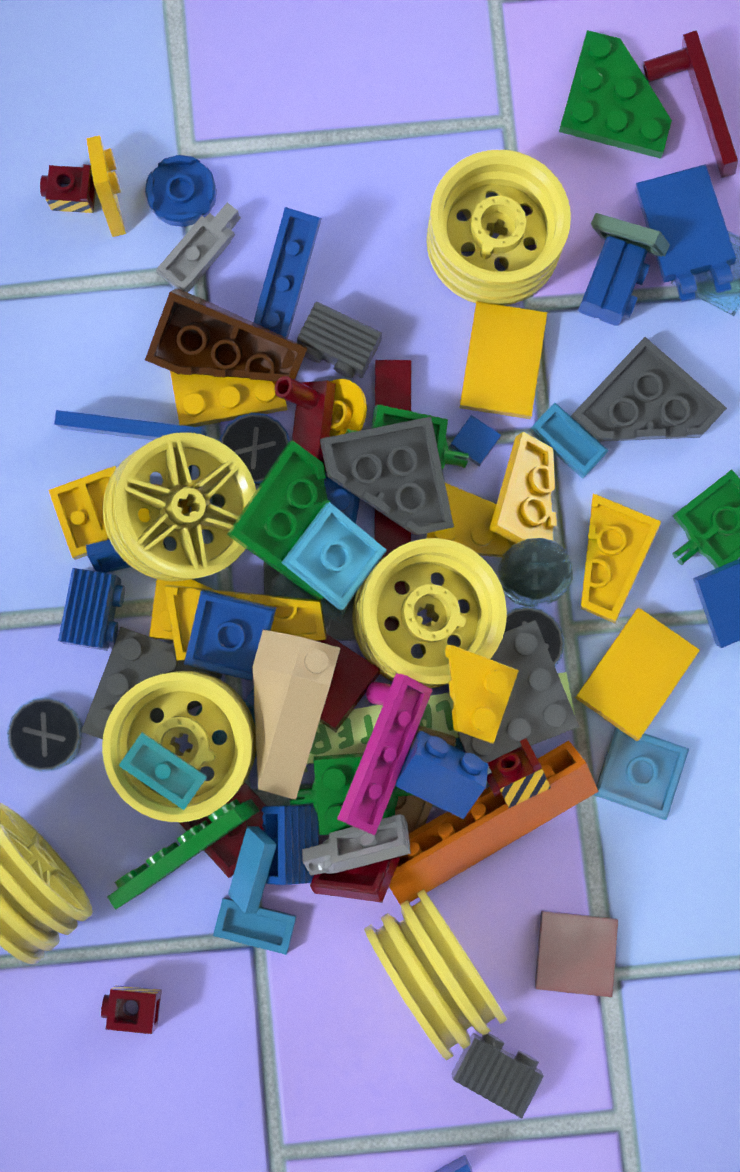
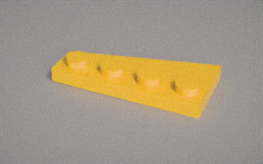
(292, 615)

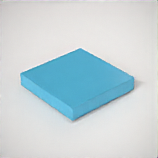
(334, 556)

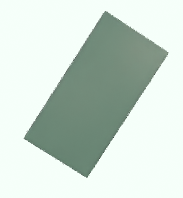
(631, 233)

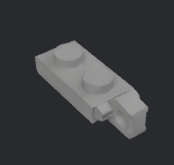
(199, 248)
(356, 848)

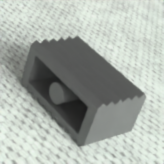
(339, 341)
(497, 1074)

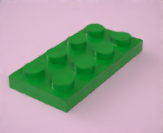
(174, 856)

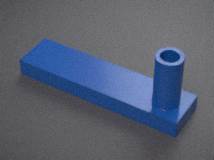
(287, 271)
(120, 426)

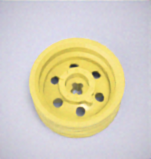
(518, 182)
(130, 490)
(465, 578)
(172, 693)
(35, 891)
(434, 975)

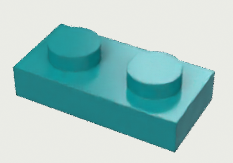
(162, 771)

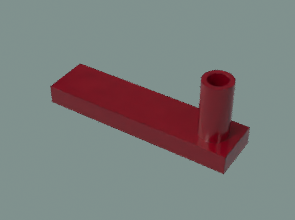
(693, 59)
(312, 412)

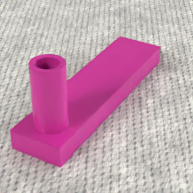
(386, 750)

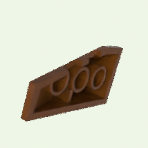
(212, 341)

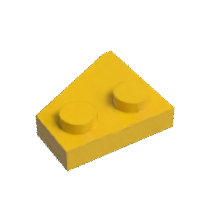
(106, 183)
(81, 510)
(478, 692)

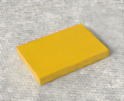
(503, 360)
(637, 674)

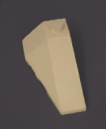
(289, 697)

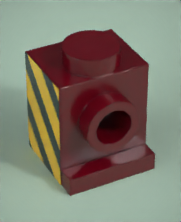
(77, 196)
(517, 775)
(118, 1017)

